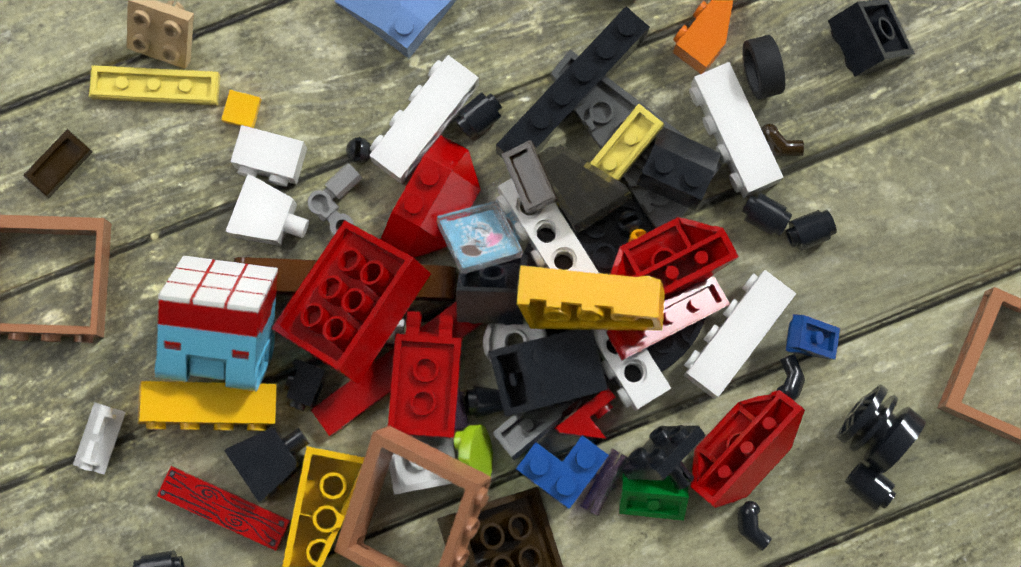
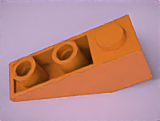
(706, 36)

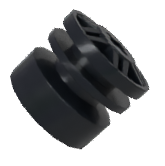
(885, 432)

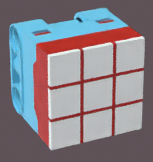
(217, 322)

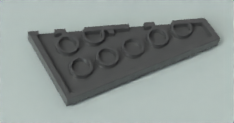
(602, 115)

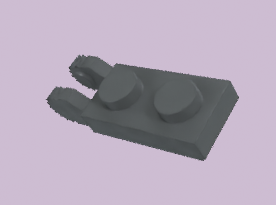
(528, 427)

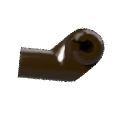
(779, 145)

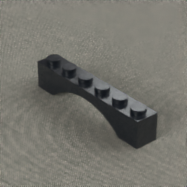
(577, 82)

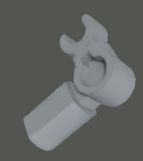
(322, 202)

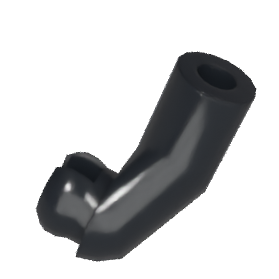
(795, 377)
(749, 526)

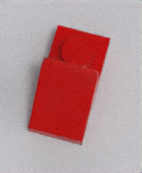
(580, 421)

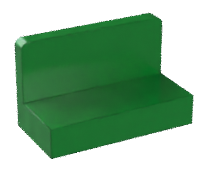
(653, 499)

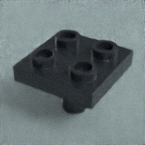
(664, 455)

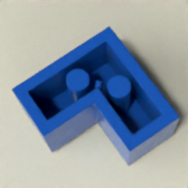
(564, 478)

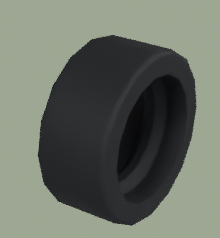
(764, 66)

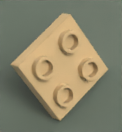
(160, 31)

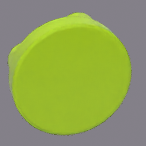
(475, 448)

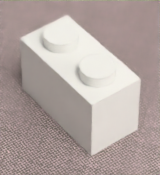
(268, 156)

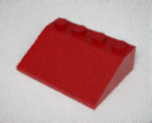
(351, 301)

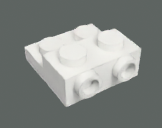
(411, 477)

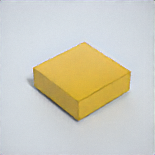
(241, 109)

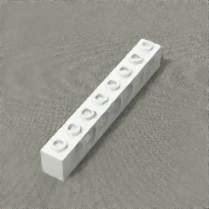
(566, 243)

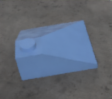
(399, 22)

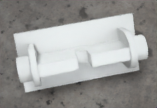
(99, 438)

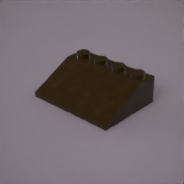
(510, 533)

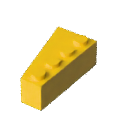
(589, 300)
(205, 404)
(320, 505)

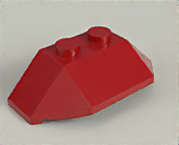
(439, 185)
(677, 254)
(745, 447)

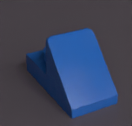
(812, 337)

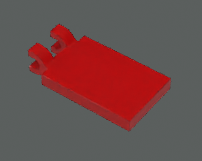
(425, 379)

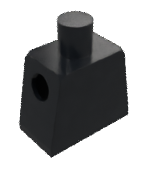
(267, 460)

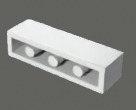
(423, 119)
(736, 130)
(739, 334)

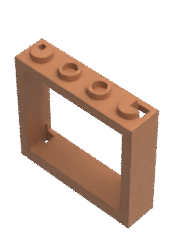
(66, 226)
(967, 362)
(369, 484)

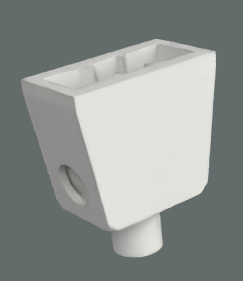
(264, 214)

